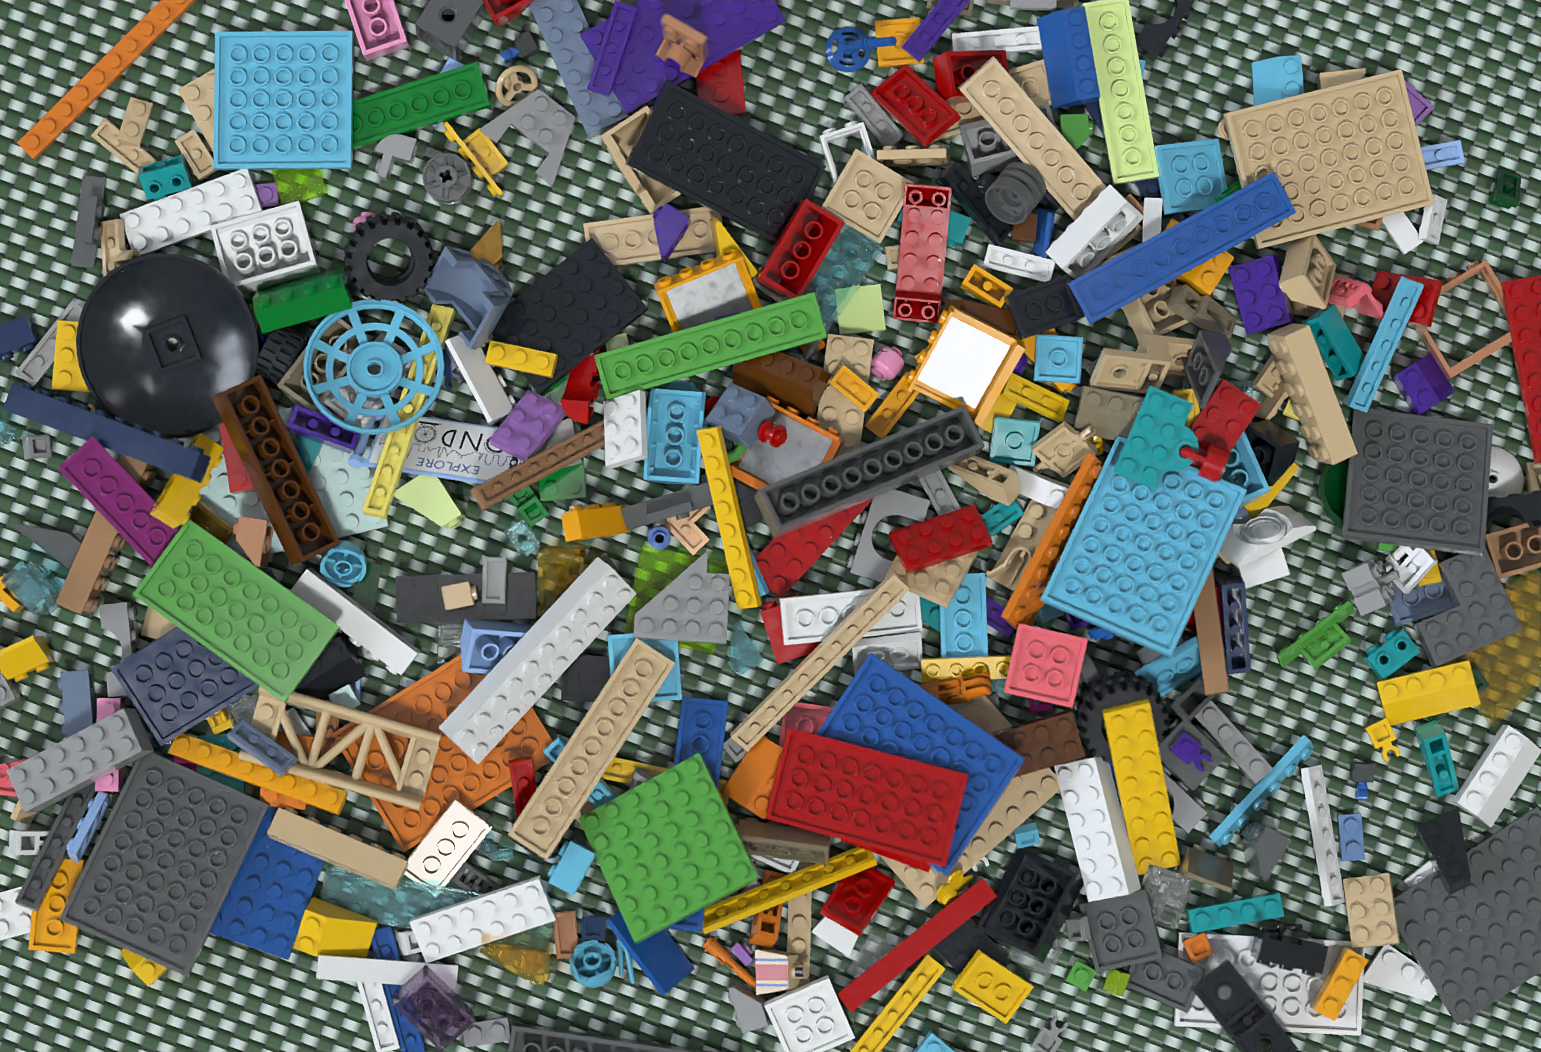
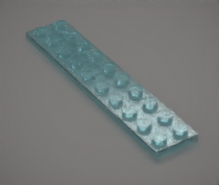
(410, 901)

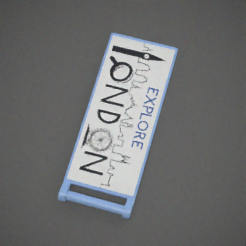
(442, 450)

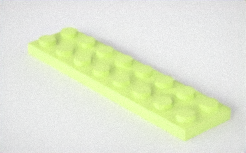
(1121, 92)

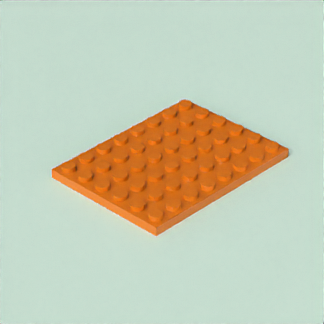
(454, 773)

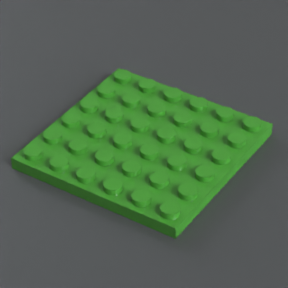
(668, 848)

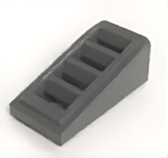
(488, 881)

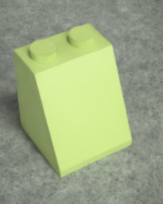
(432, 499)

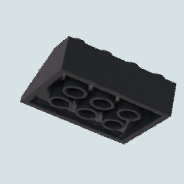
(1031, 904)

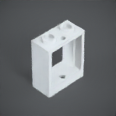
(832, 135)

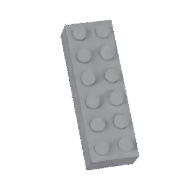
(80, 760)

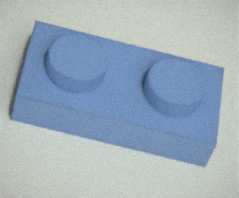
(1350, 837)

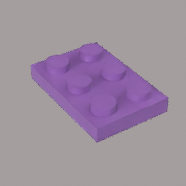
(528, 426)

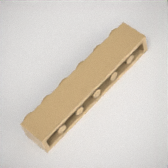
(338, 849)

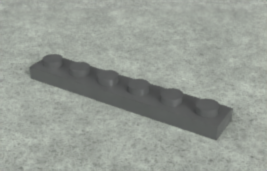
(54, 849)

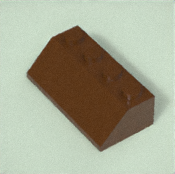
(784, 379)

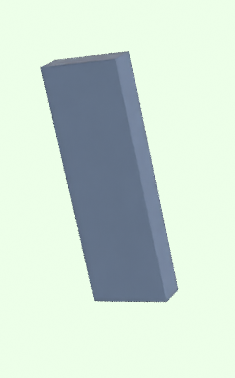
(262, 747)

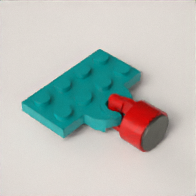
(1164, 442)

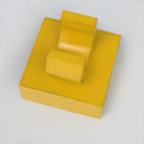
(220, 721)

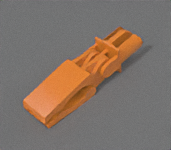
(960, 688)

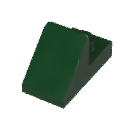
(1506, 190)

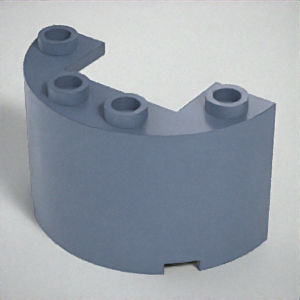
(474, 290)

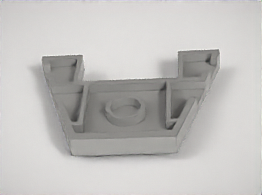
(541, 122)

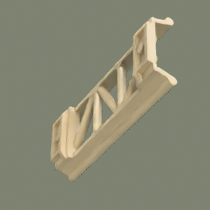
(410, 781)

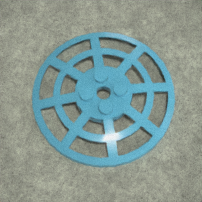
(367, 355)

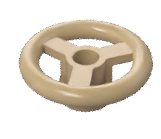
(514, 84)

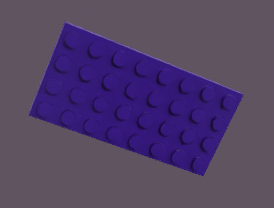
(724, 23)

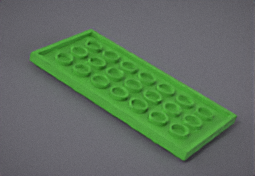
(236, 610)

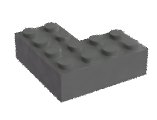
(1479, 615)

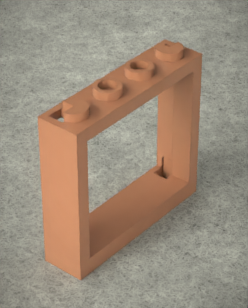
(1495, 287)

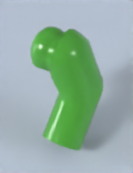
(737, 453)

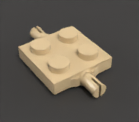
(1063, 449)

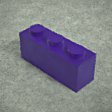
(320, 429)

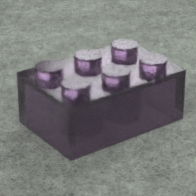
(433, 1008)

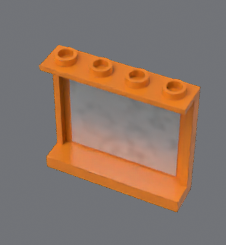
(804, 448)

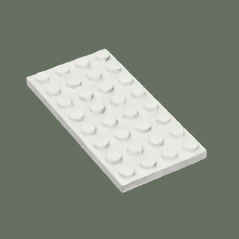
(1282, 991)

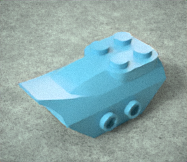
(672, 438)

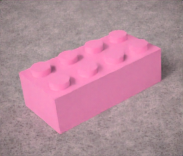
(377, 27)

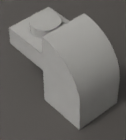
(394, 148)

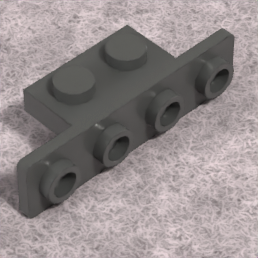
(88, 222)
(667, 506)

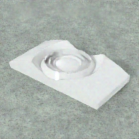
(1264, 534)

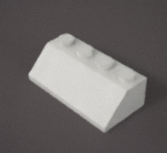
(1094, 233)
(482, 381)
(1497, 775)

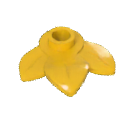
(954, 885)

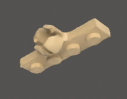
(113, 246)

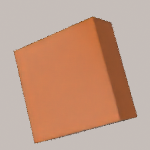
(1197, 947)

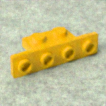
(483, 154)
(950, 667)

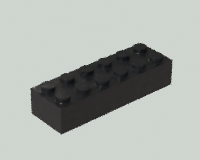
(422, 598)

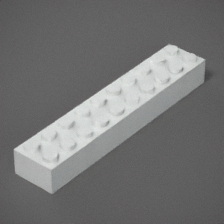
(537, 660)

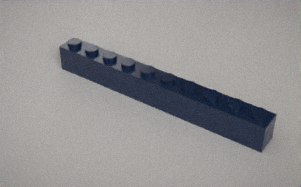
(110, 434)

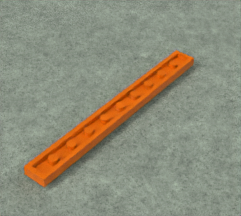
(102, 76)

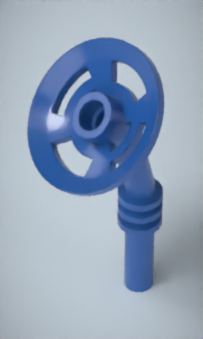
(852, 48)

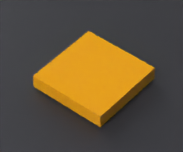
(902, 30)

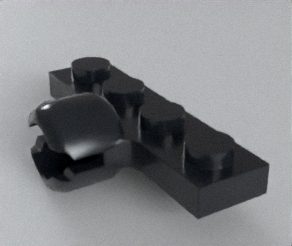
(972, 199)

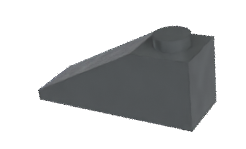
(58, 544)

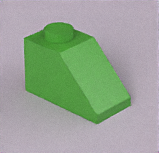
(1075, 129)

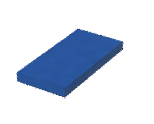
(656, 955)

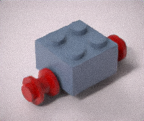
(744, 417)

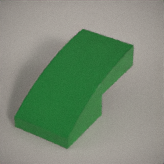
(529, 506)

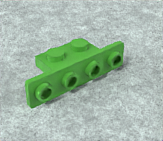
(1321, 641)

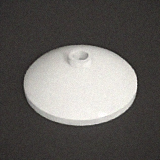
(1507, 474)

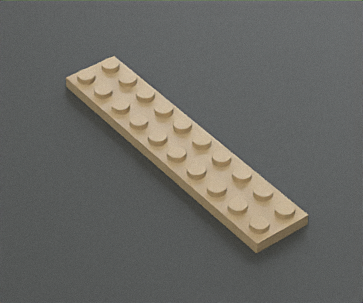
(1035, 140)
(591, 749)

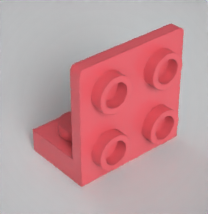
(1355, 294)

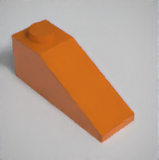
(767, 922)

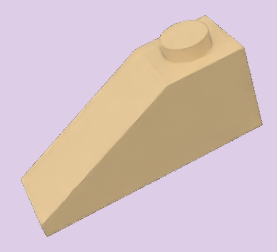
(989, 478)

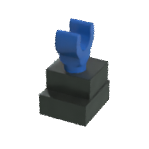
(524, 45)
(1362, 773)

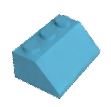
(1277, 78)
(1245, 471)

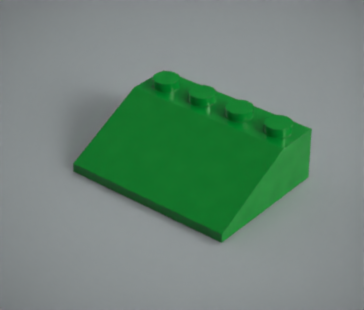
(302, 299)

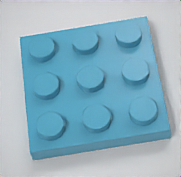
(1190, 175)
(671, 688)

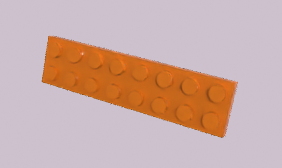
(1028, 593)

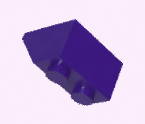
(669, 228)
(1423, 384)

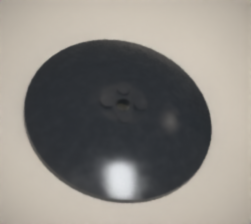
(127, 336)

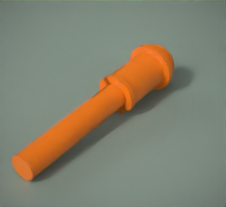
(724, 956)

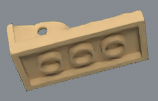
(1022, 545)

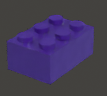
(1259, 295)

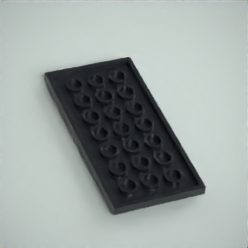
(723, 162)

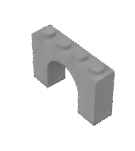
(867, 561)

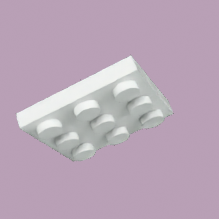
(809, 1018)

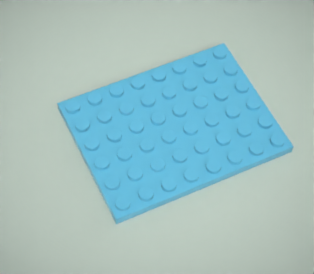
(1143, 552)

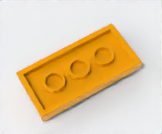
(46, 928)

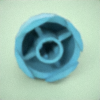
(343, 564)
(593, 963)

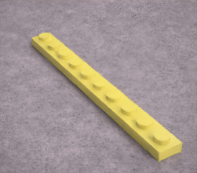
(399, 442)

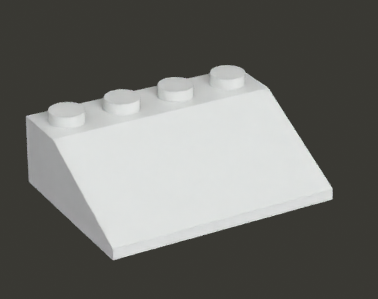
(265, 248)

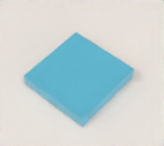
(1058, 359)

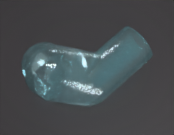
(494, 852)

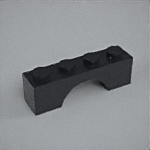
(1153, 37)
(1525, 506)

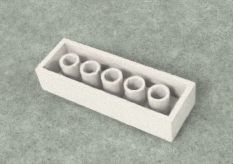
(1097, 828)

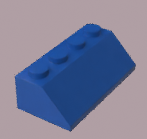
(1068, 58)

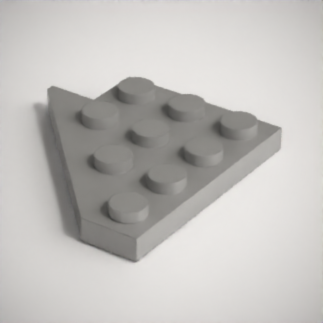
(688, 608)

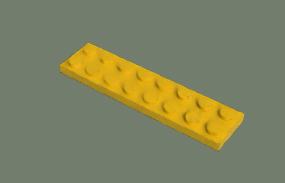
(1141, 785)

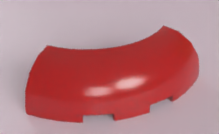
(582, 390)

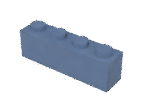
(78, 701)

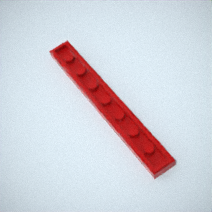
(916, 945)

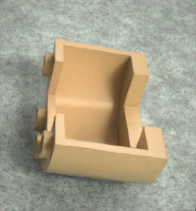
(620, 143)

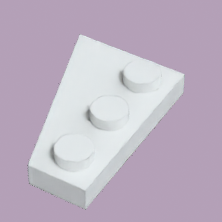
(1398, 973)

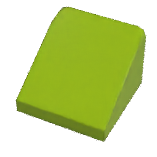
(1116, 982)

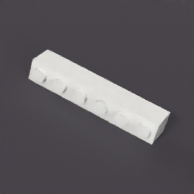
(356, 622)

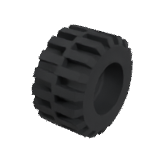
(280, 353)

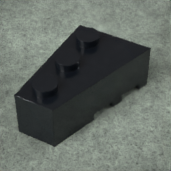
(1446, 849)
(1289, 952)

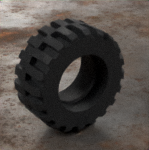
(382, 228)
(1112, 692)

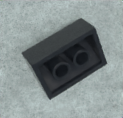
(332, 671)

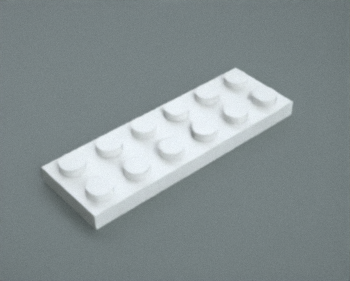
(191, 212)
(817, 615)
(483, 919)

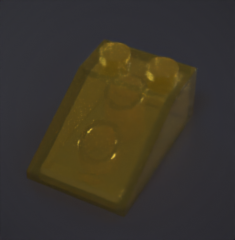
(557, 571)
(524, 962)

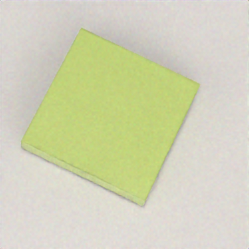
(863, 312)

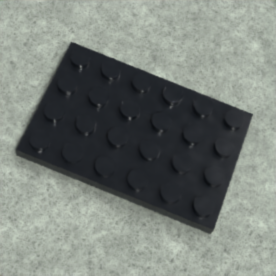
(570, 312)

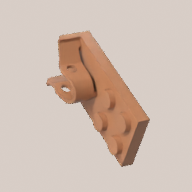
(681, 44)

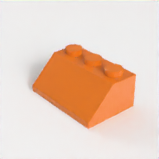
(755, 777)

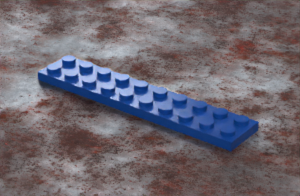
(1182, 248)
(703, 732)

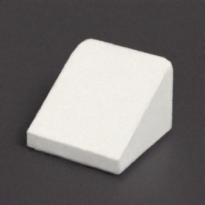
(407, 943)

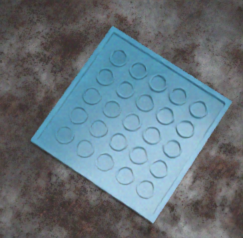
(283, 100)

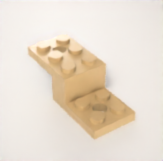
(1145, 367)

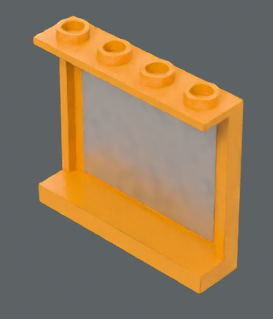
(707, 291)
(965, 363)

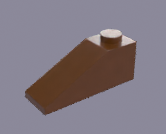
(994, 316)

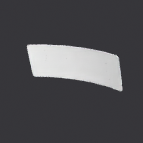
(1152, 219)

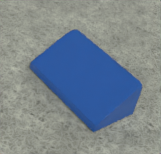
(1044, 231)

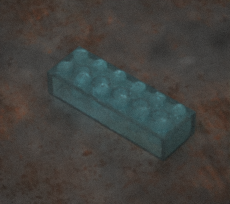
(838, 280)

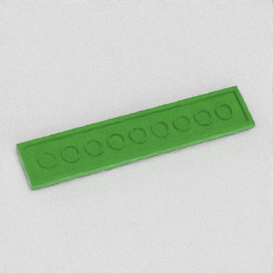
(711, 346)

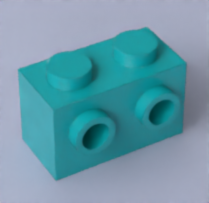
(165, 177)
(1390, 654)

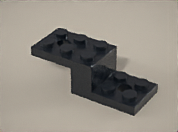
(1243, 1013)

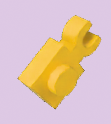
(1381, 736)

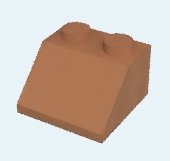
(255, 539)

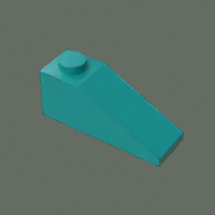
(1437, 757)

